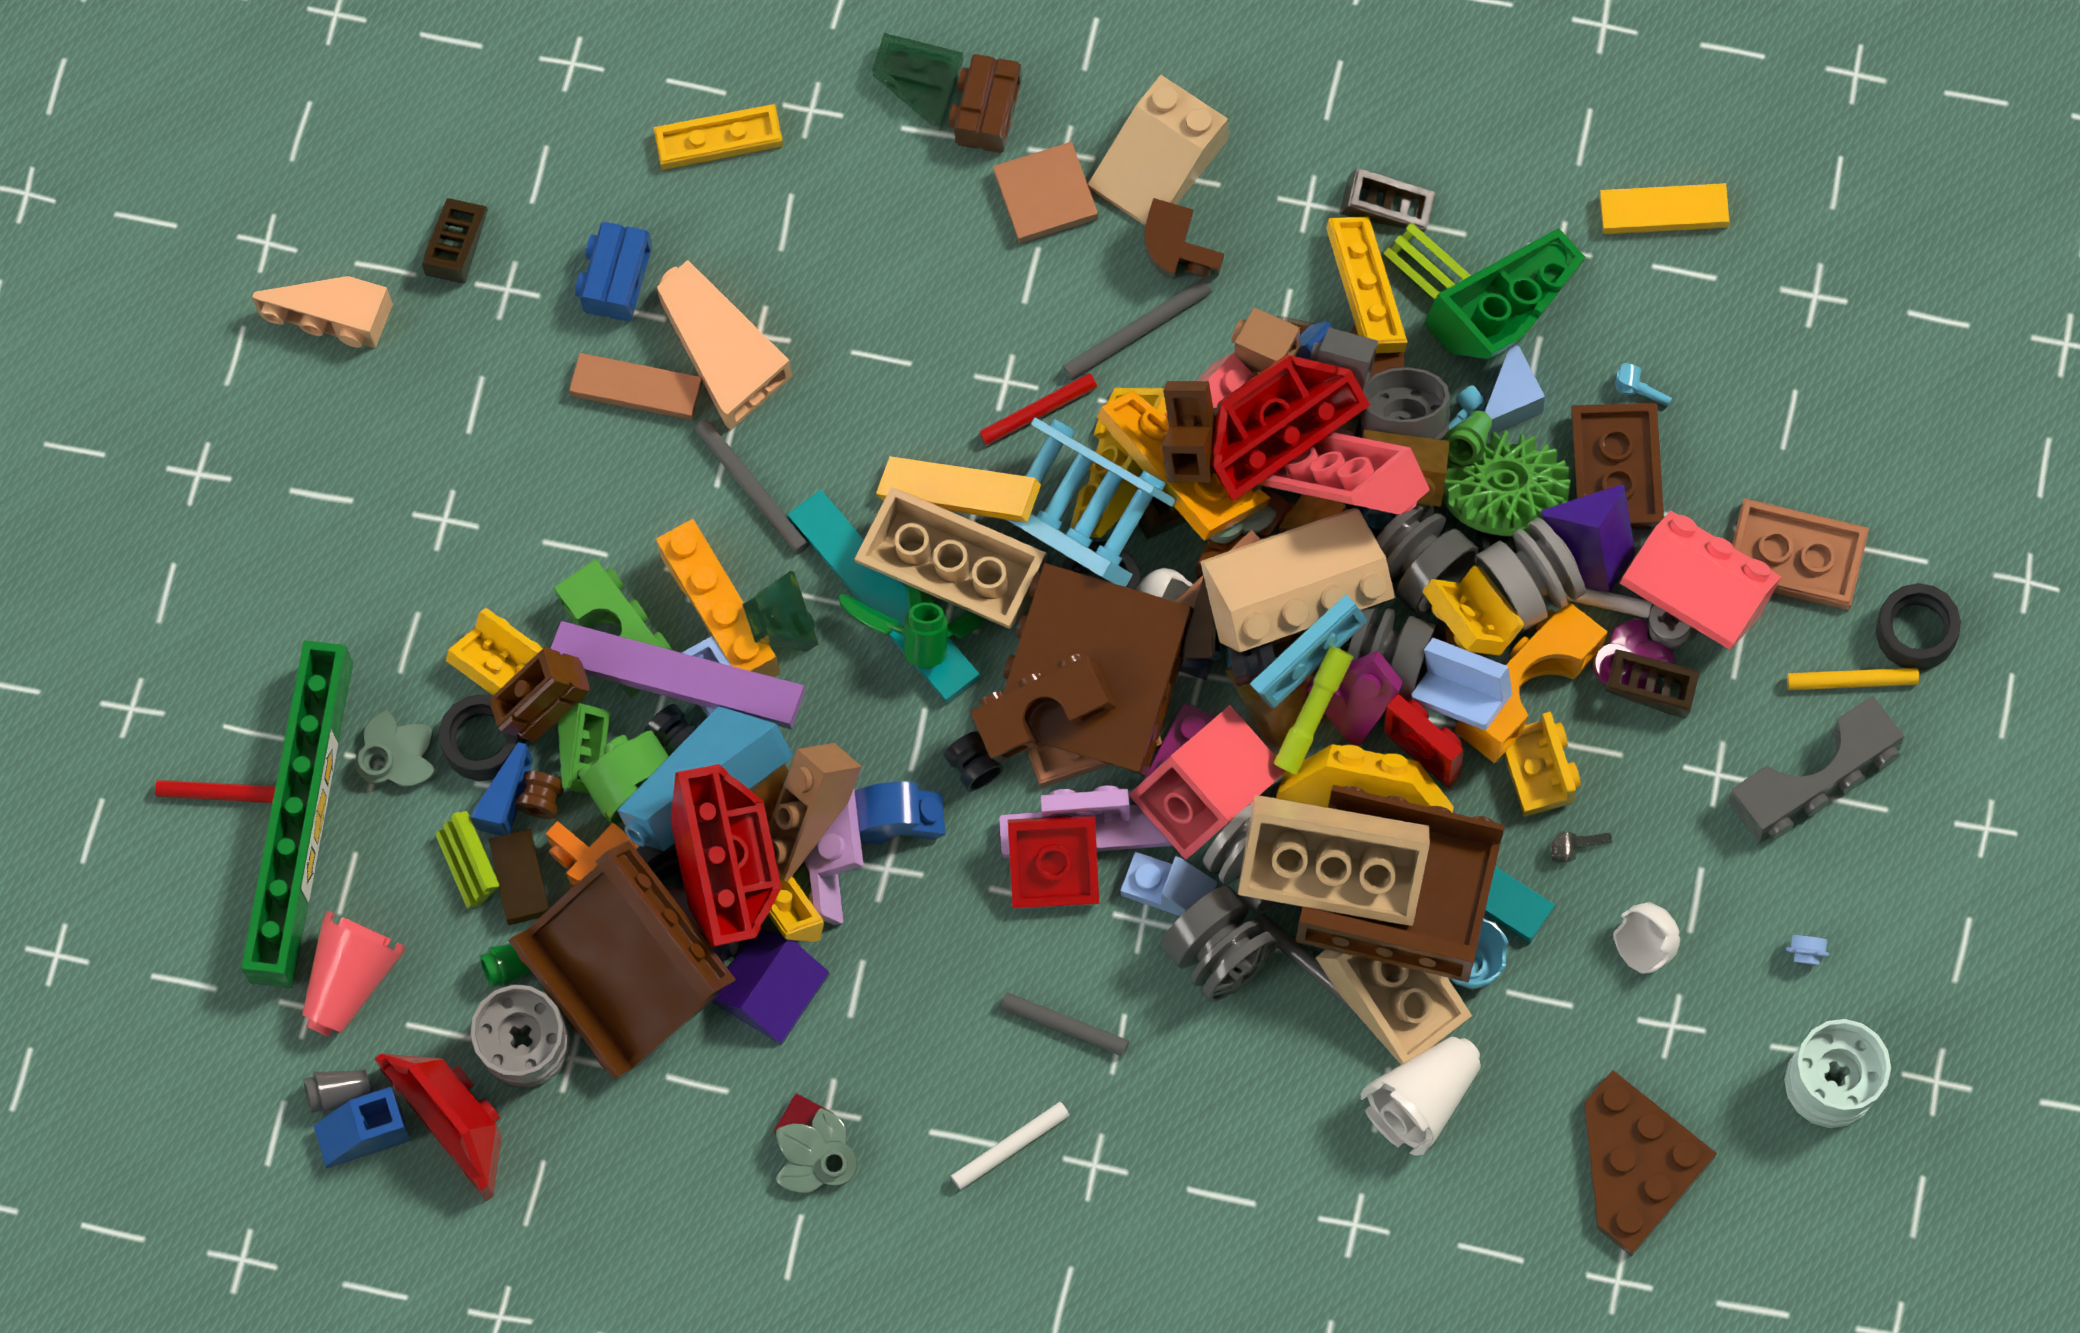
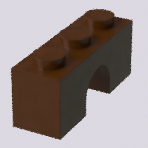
(1007, 718)

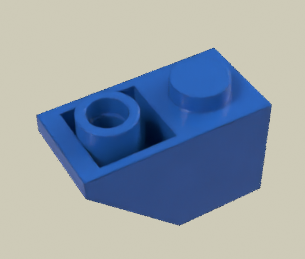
(362, 1127)

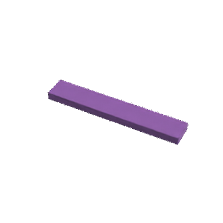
(680, 675)

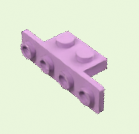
(1117, 822)
(834, 854)

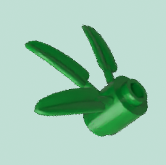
(923, 629)

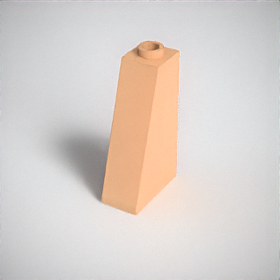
(723, 345)

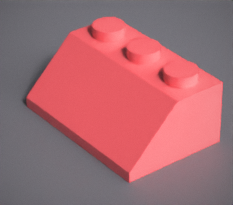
(1701, 579)

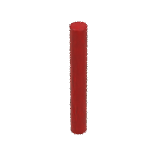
(1038, 409)
(214, 791)

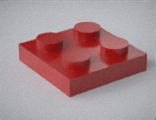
(1422, 740)
(1053, 861)

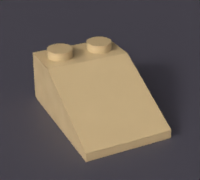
(1159, 150)
(1398, 1004)

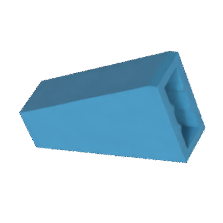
(736, 741)

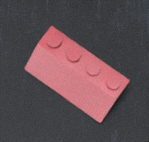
(1355, 473)

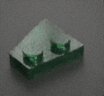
(919, 75)
(780, 616)

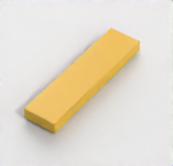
(1366, 282)
(962, 488)

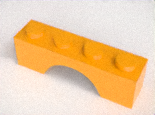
(714, 598)
(1560, 647)

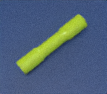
(1325, 685)

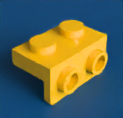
(1475, 612)
(492, 652)
(1541, 768)

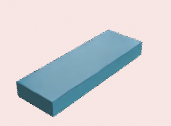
(1308, 651)

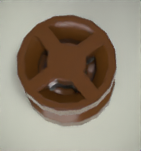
(539, 795)

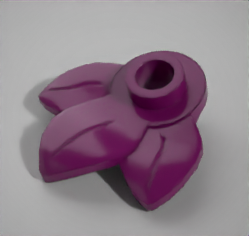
(1633, 638)

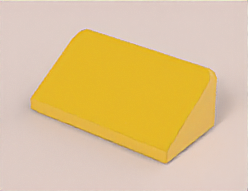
(795, 914)

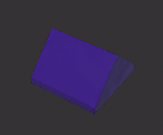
(1596, 534)
(772, 984)

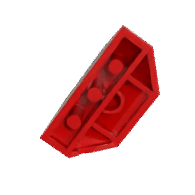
(1279, 419)
(723, 853)
(450, 1113)

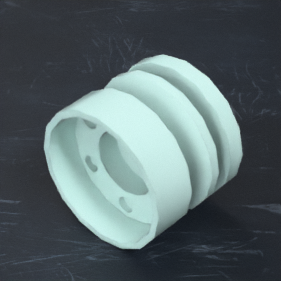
(1845, 1051)

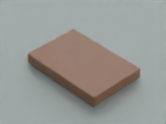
(1809, 552)

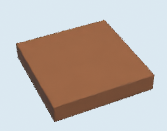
(1045, 192)

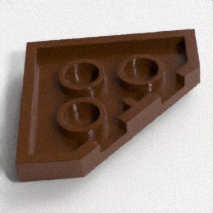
(1637, 1161)

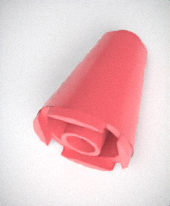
(345, 972)

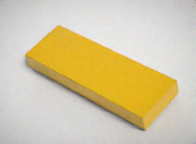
(718, 137)
(1664, 208)

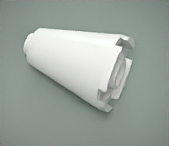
(1421, 1094)

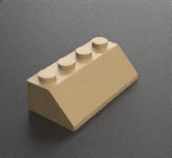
(951, 558)
(1294, 579)
(1334, 860)

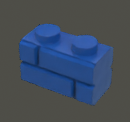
(615, 271)

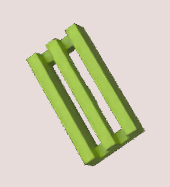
(1403, 242)
(467, 860)

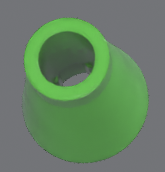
(1469, 438)

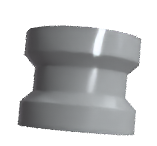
(1667, 632)

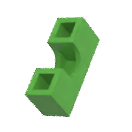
(596, 598)

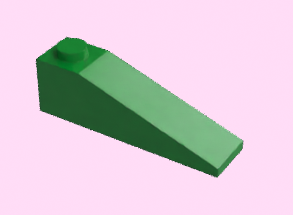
(1504, 299)

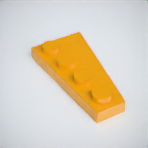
(1203, 504)

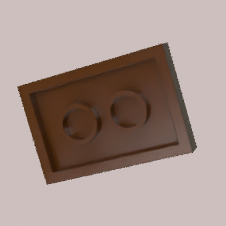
(1616, 448)

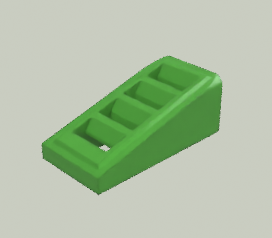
(577, 724)

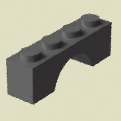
(1772, 800)

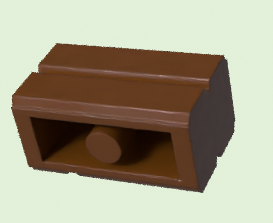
(986, 104)
(539, 694)

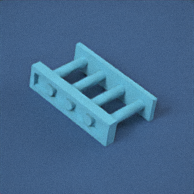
(1077, 540)

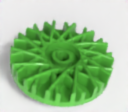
(1506, 486)

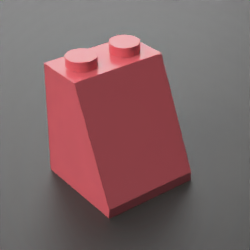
(1207, 782)

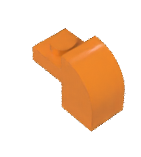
(570, 850)

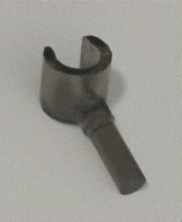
(1565, 844)

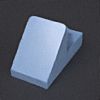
(1164, 884)

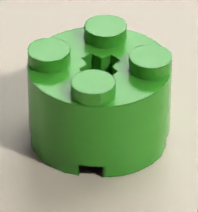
(622, 772)

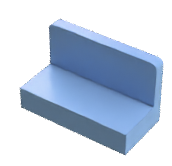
(1463, 685)

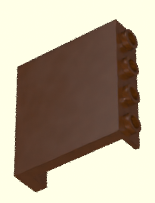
(1136, 648)
(1450, 897)
(622, 960)

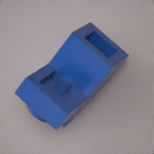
(897, 810)

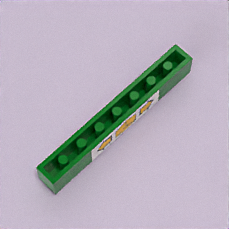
(297, 814)

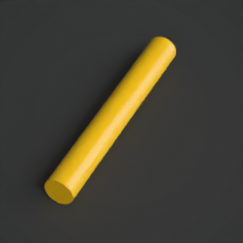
(1853, 679)

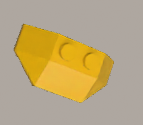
(1364, 769)

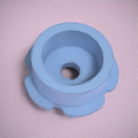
(1808, 949)

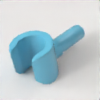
(1629, 383)
(1470, 401)

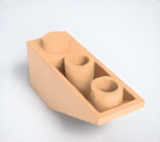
(336, 306)

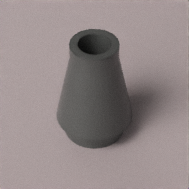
(333, 1089)

